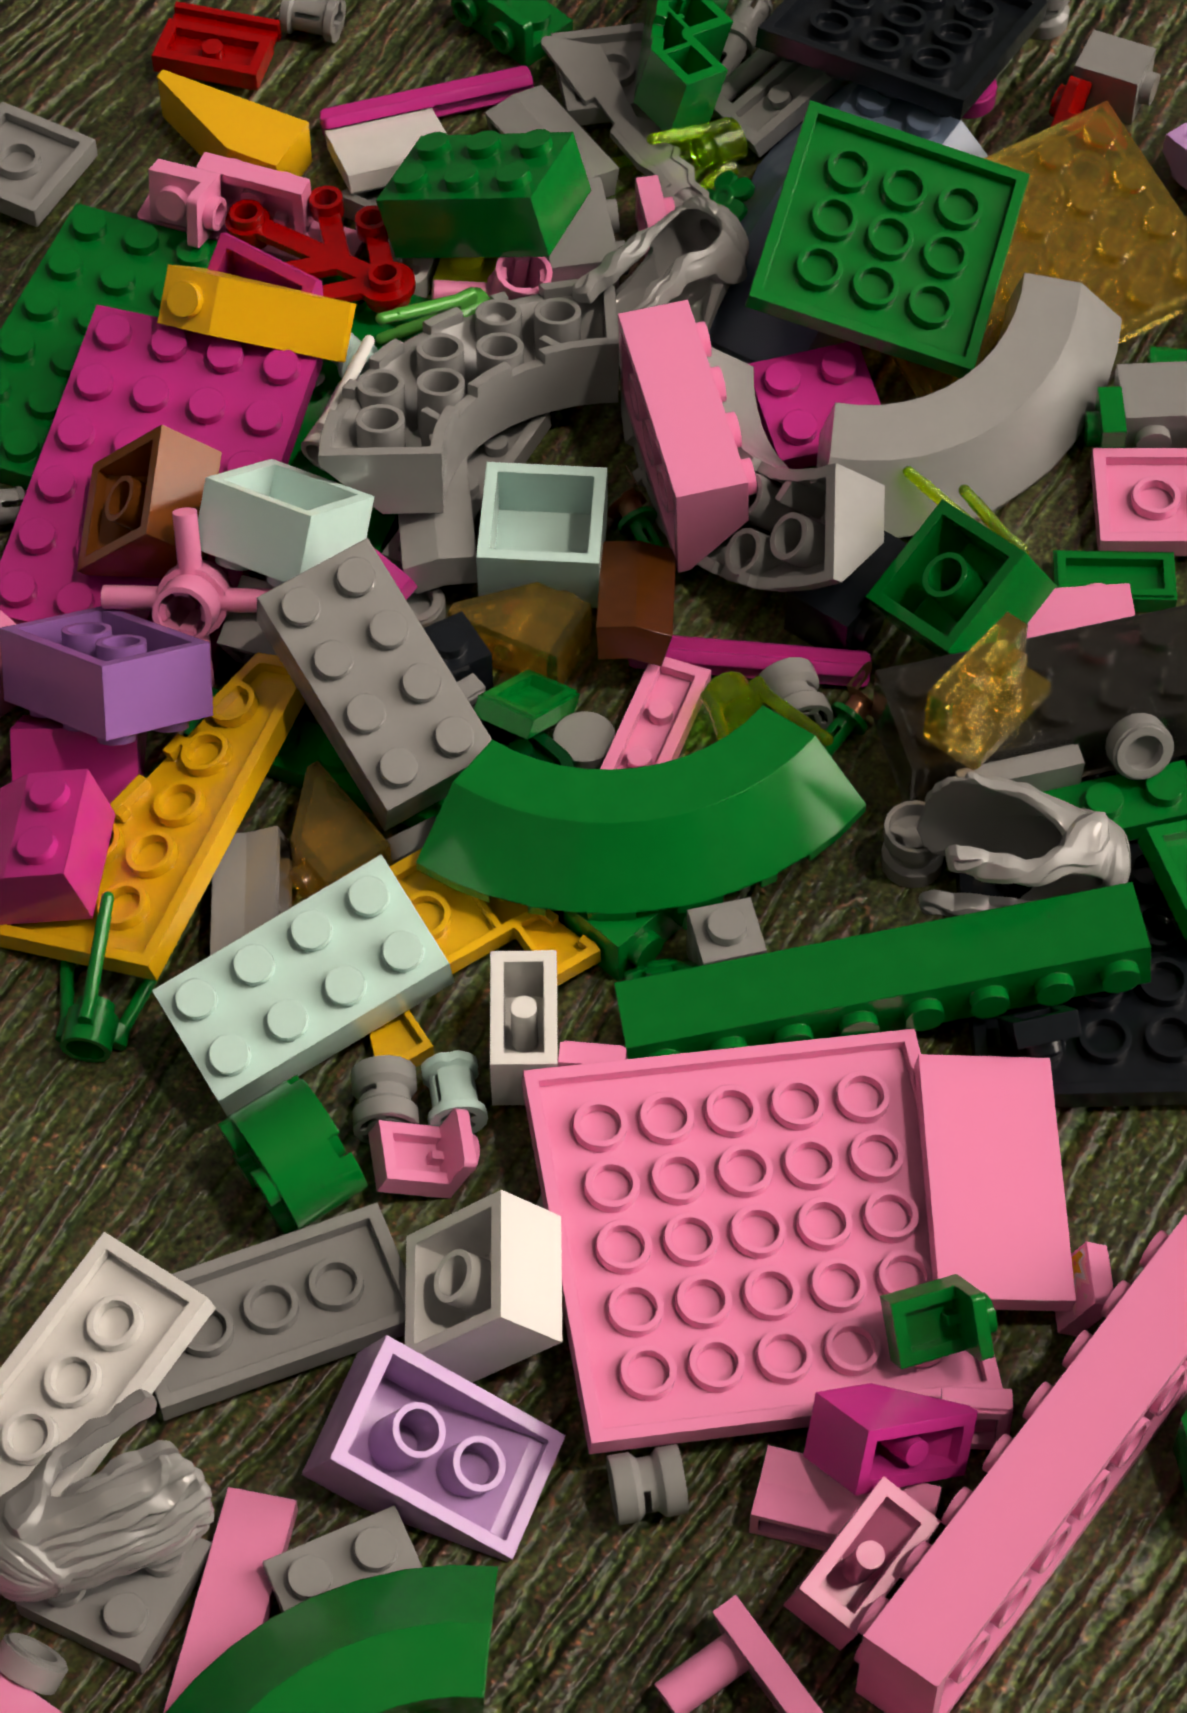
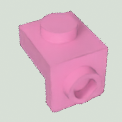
(424, 1157)

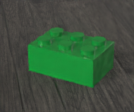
(484, 195)

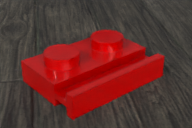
(217, 45)

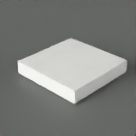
(374, 149)

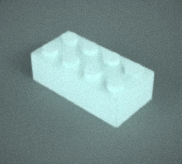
(305, 985)

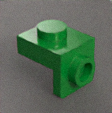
(938, 1321)

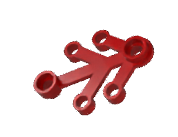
(381, 283)

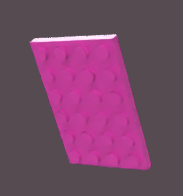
(121, 387)

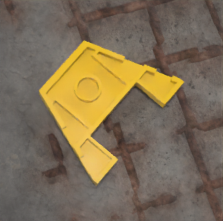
(465, 933)

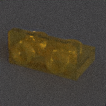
(984, 695)

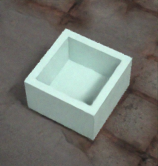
(279, 519)
(542, 528)

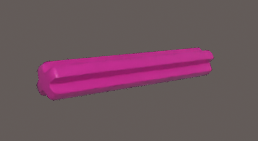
(444, 98)
(751, 658)

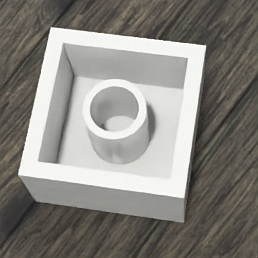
(485, 1286)

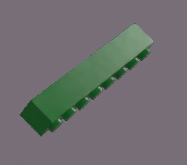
(895, 977)

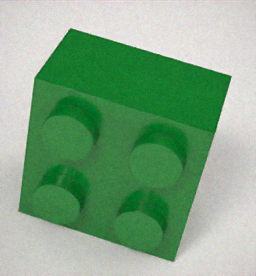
(958, 583)

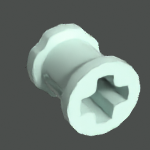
(452, 1086)

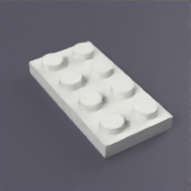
(96, 1342)

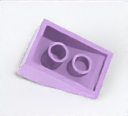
(434, 1450)

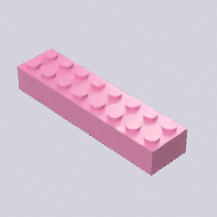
(1035, 1497)

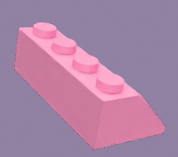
(684, 429)

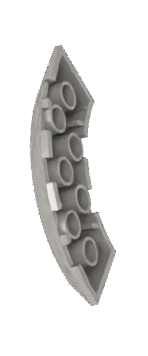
(461, 384)
(998, 422)
(802, 523)

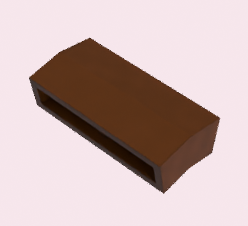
(635, 601)

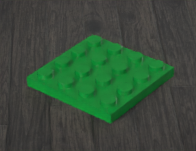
(888, 240)

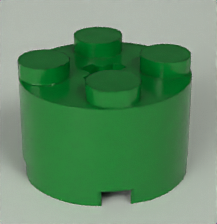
(292, 1155)

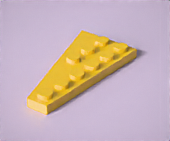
(177, 827)

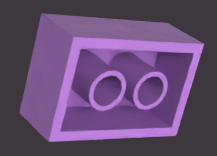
(107, 674)

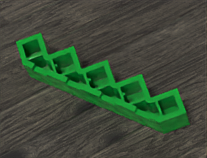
(680, 61)

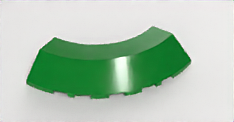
(643, 833)
(365, 1647)

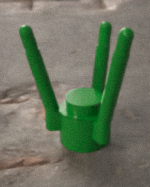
(91, 1026)

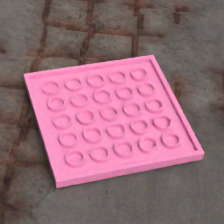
(735, 1232)

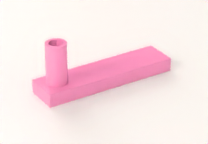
(737, 1650)

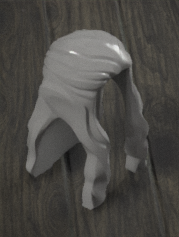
(690, 258)
(1019, 836)
(106, 1525)

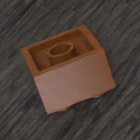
(133, 499)

